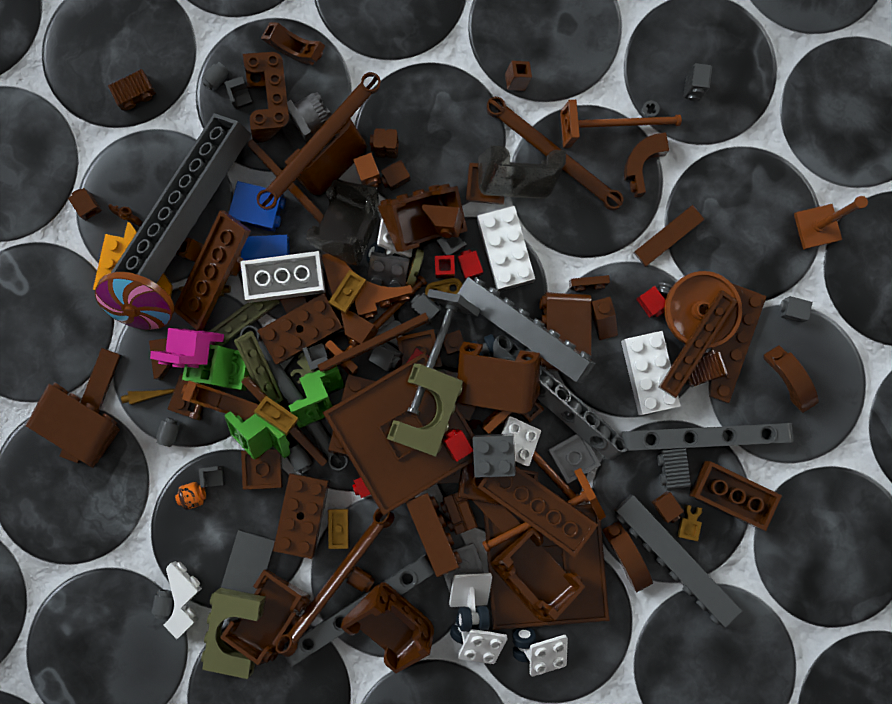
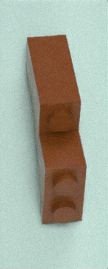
(218, 400)

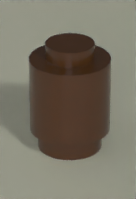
(360, 579)

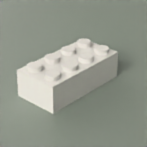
(505, 248)
(283, 277)
(647, 366)

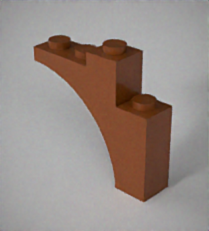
(370, 295)

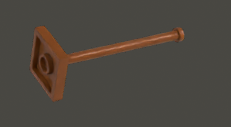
(570, 123)
(820, 224)
(349, 366)
(499, 418)
(586, 495)

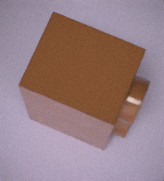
(367, 170)

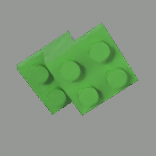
(223, 369)
(316, 387)
(256, 435)

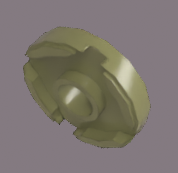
(415, 267)

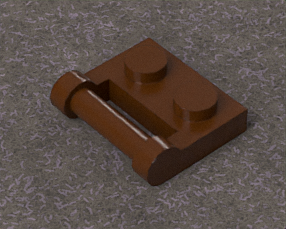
(181, 406)

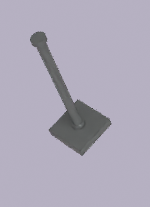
(452, 304)

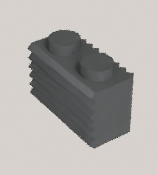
(697, 82)
(424, 304)
(674, 468)

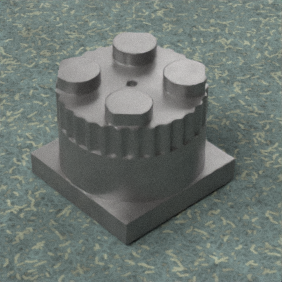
(308, 114)

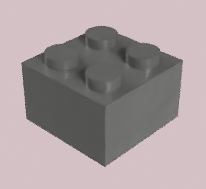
(494, 455)

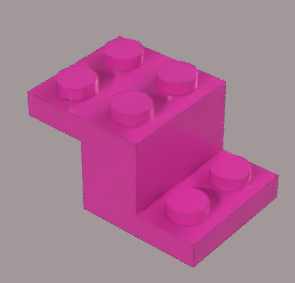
(187, 347)

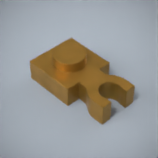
(689, 526)

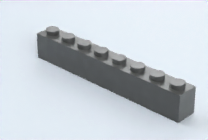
(527, 331)
(677, 560)

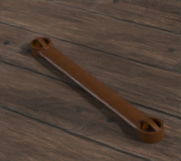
(319, 141)
(545, 146)
(333, 584)

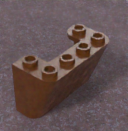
(267, 122)
(333, 160)
(407, 220)
(570, 318)
(497, 381)
(72, 425)
(280, 613)

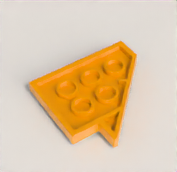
(113, 249)

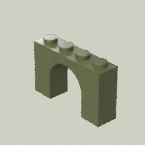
(445, 391)
(218, 655)

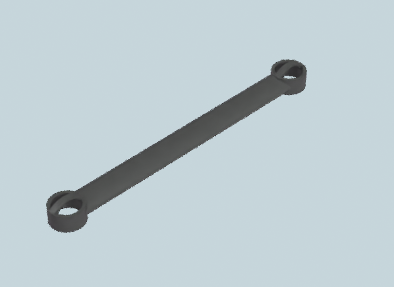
(292, 394)

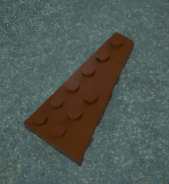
(736, 348)

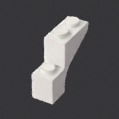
(183, 590)

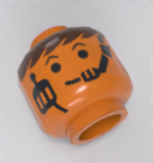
(190, 496)

